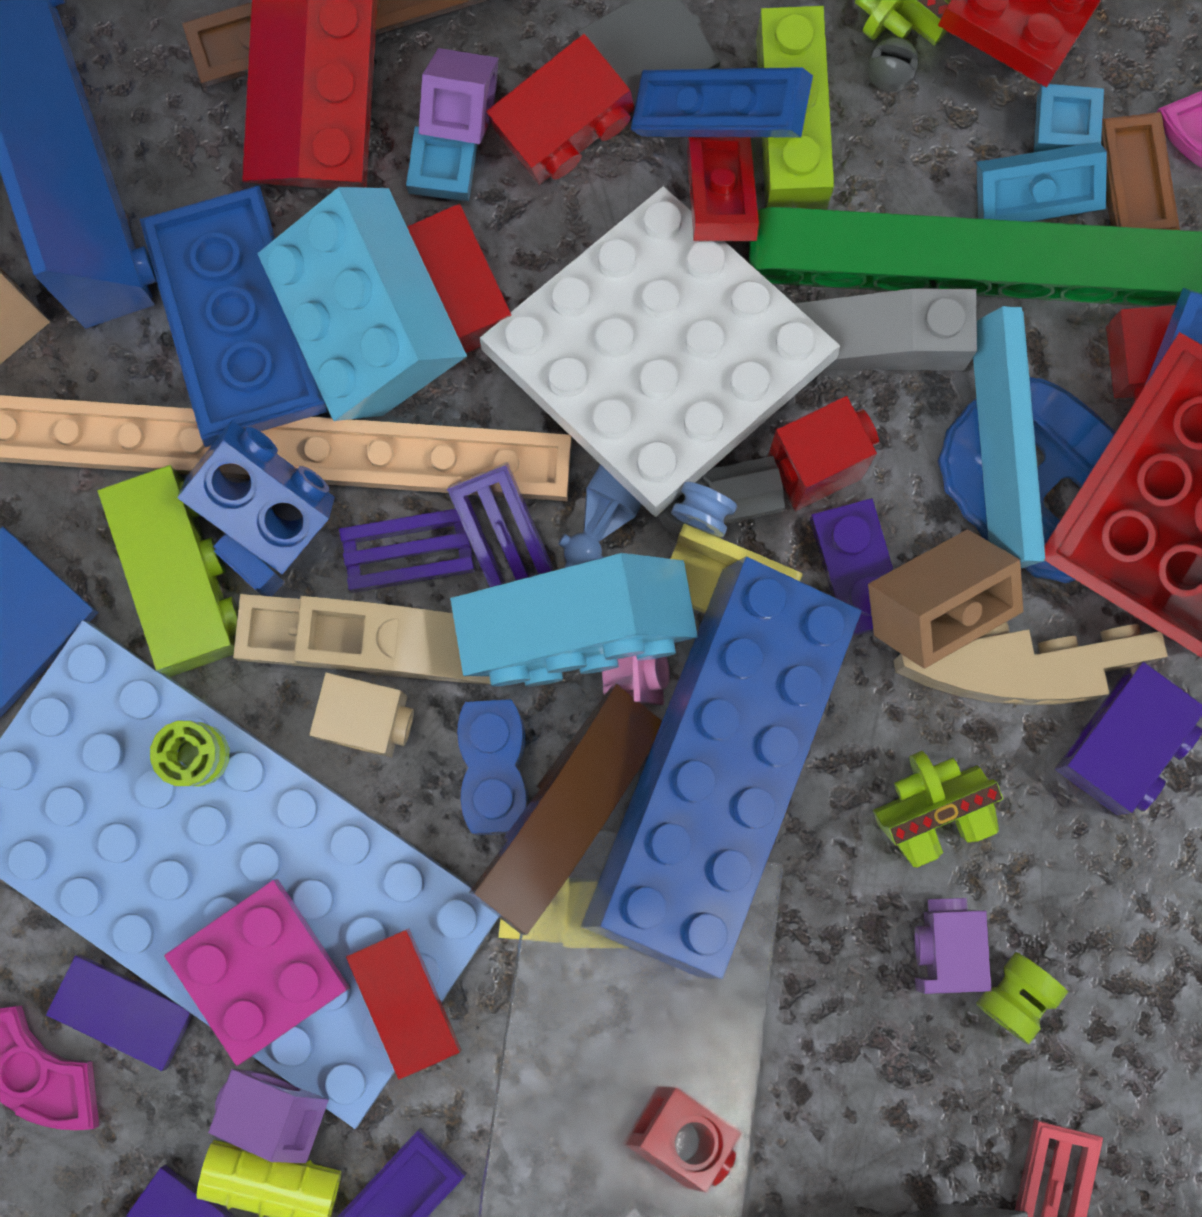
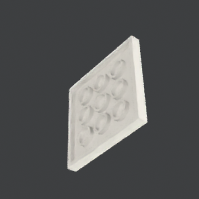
(659, 350)

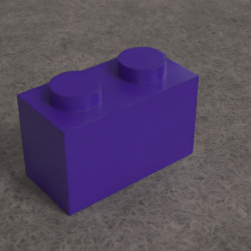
(1133, 741)

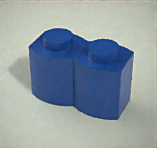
(493, 748)

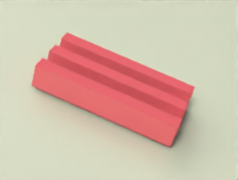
(1034, 1165)

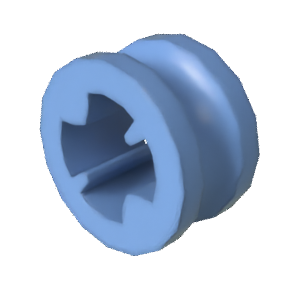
(704, 509)

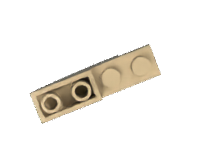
(350, 637)
(1006, 671)

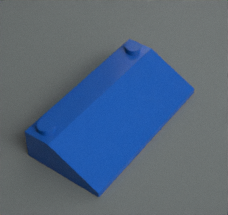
(61, 173)

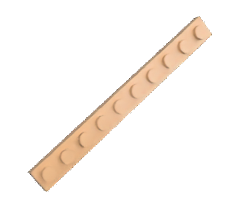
(338, 451)

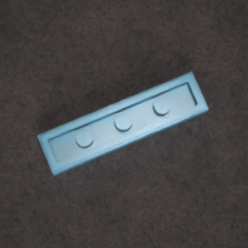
(1008, 436)

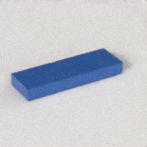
(722, 102)

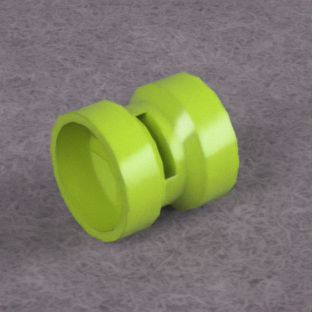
(203, 752)
(1011, 1009)

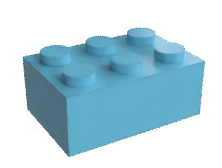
(361, 303)
(574, 620)

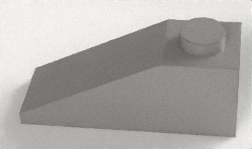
(900, 329)

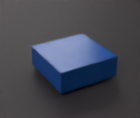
(248, 566)

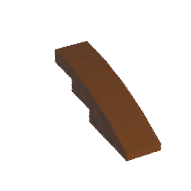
(568, 810)

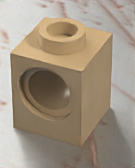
(361, 715)

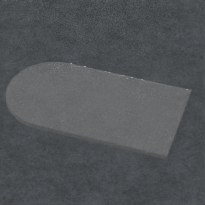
(594, 1042)

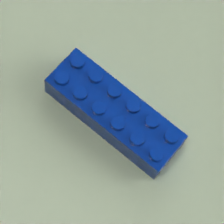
(722, 769)

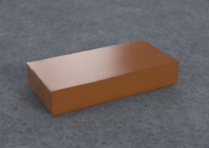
(1138, 173)

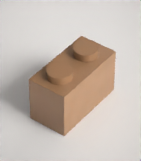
(946, 598)

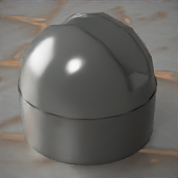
(889, 72)

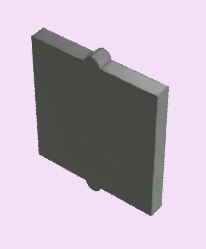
(650, 38)

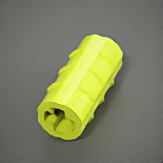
(265, 1187)

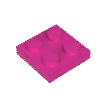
(257, 971)

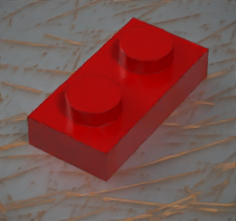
(722, 189)

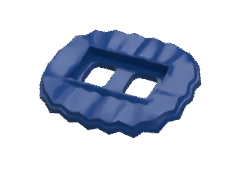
(1064, 431)

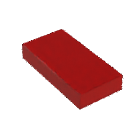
(403, 1004)

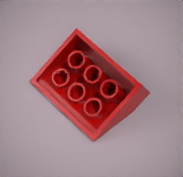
(1140, 509)

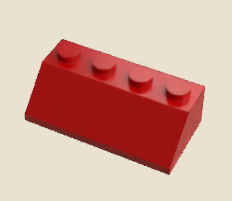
(309, 92)

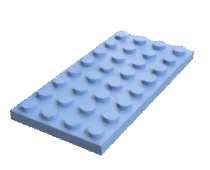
(156, 862)

